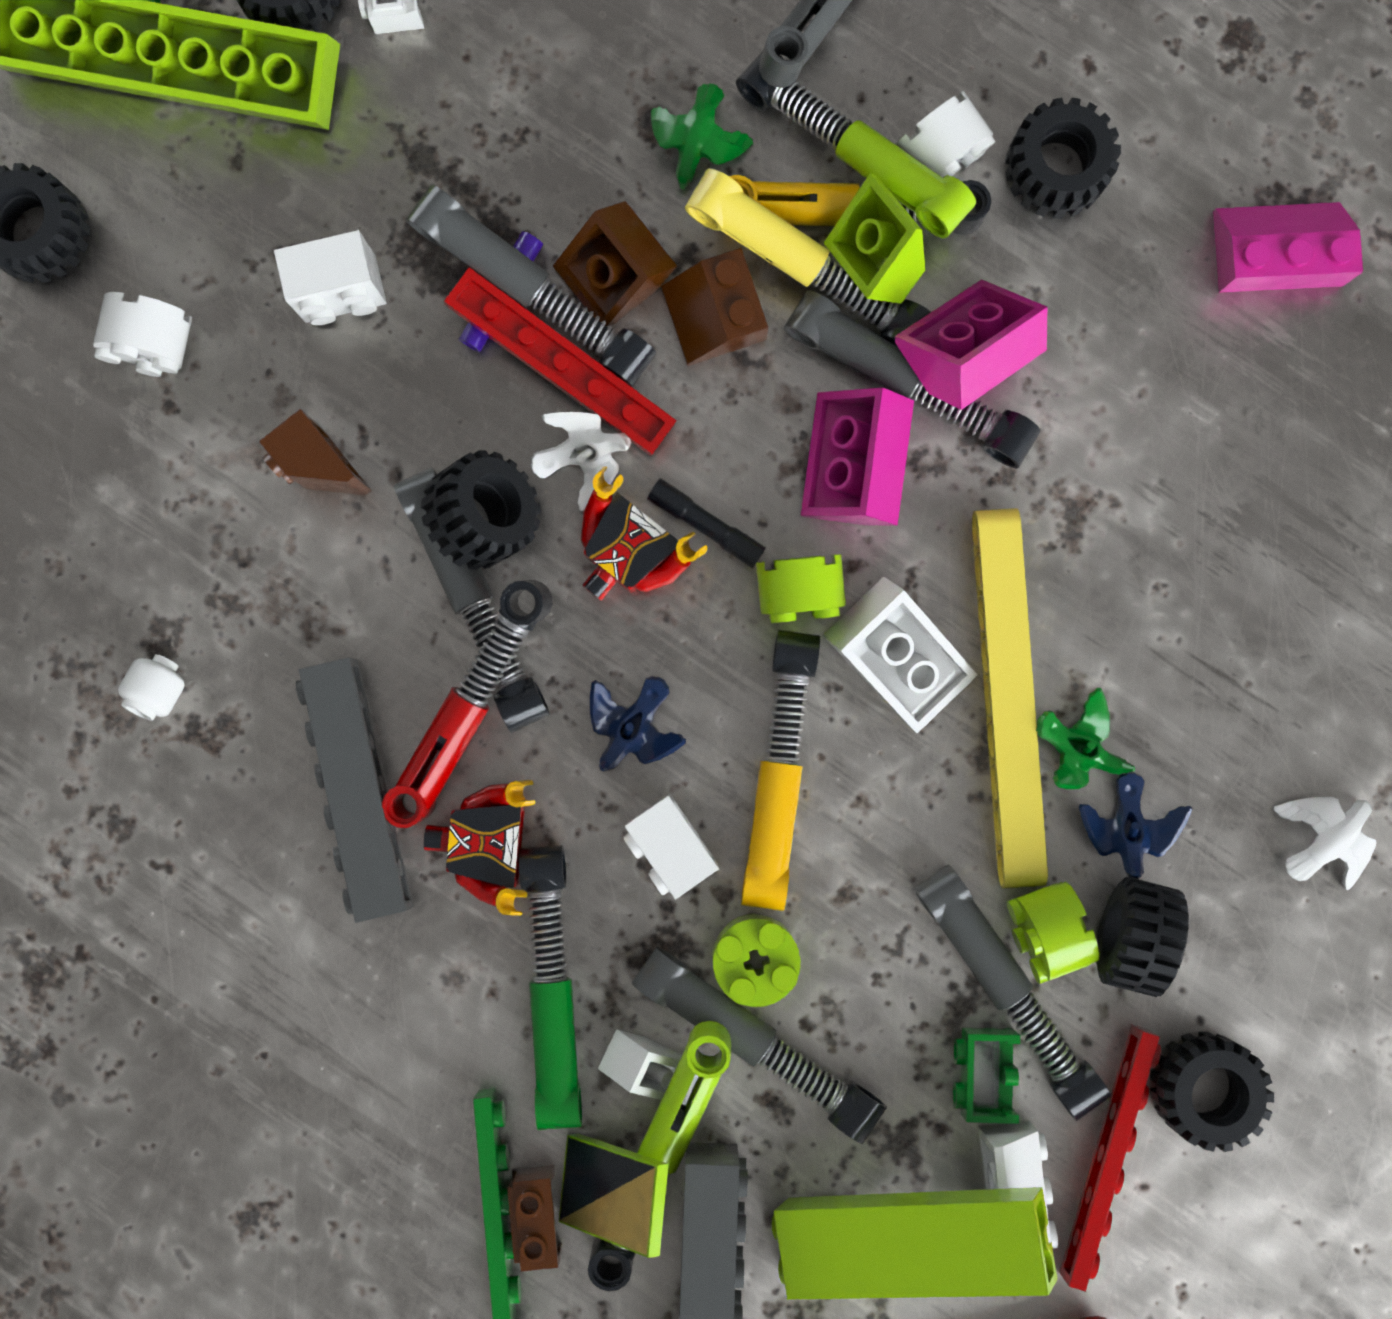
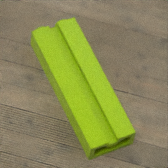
(915, 1245)

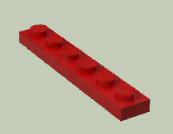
(559, 361)
(1105, 1171)

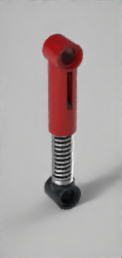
(464, 708)

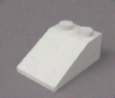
(900, 654)

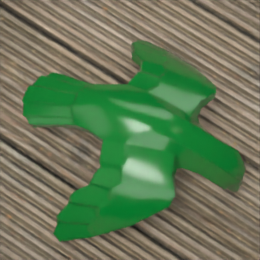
(697, 134)
(1081, 745)

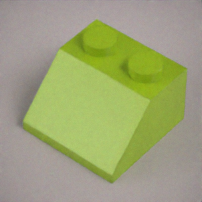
(878, 244)

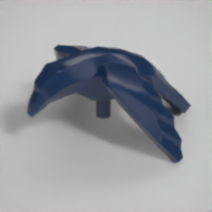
(632, 727)
(1129, 831)

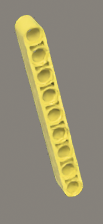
(1009, 698)

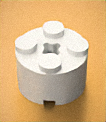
(949, 136)
(142, 334)

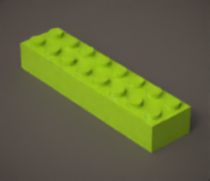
(174, 55)

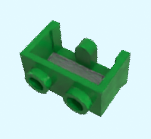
(986, 1075)

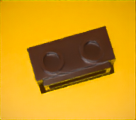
(533, 1218)

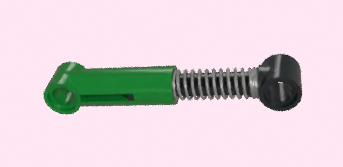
(551, 993)

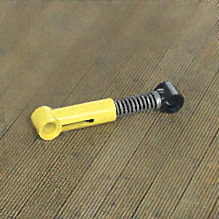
(723, 207)

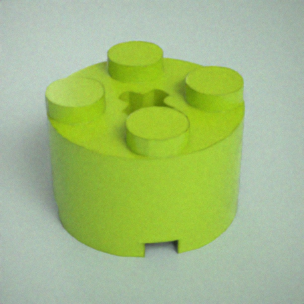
(801, 586)
(1053, 931)
(778, 971)

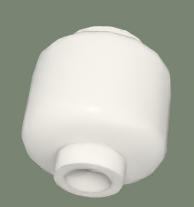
(151, 687)

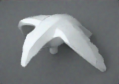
(584, 447)
(1337, 836)

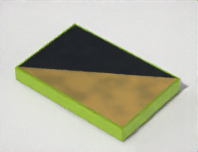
(613, 1194)

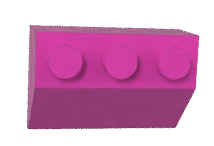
(1286, 247)
(974, 342)
(858, 457)

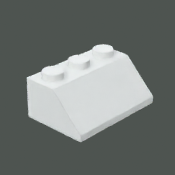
(1014, 1160)

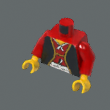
(629, 544)
(485, 843)

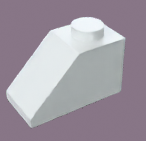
(641, 1065)

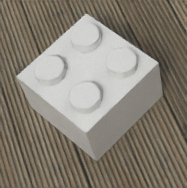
(330, 278)
(671, 847)

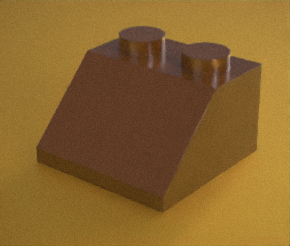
(614, 263)
(715, 307)
(308, 456)

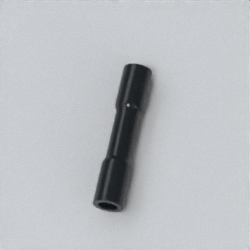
(684, 508)

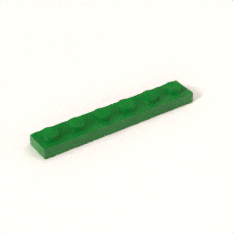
(493, 1160)

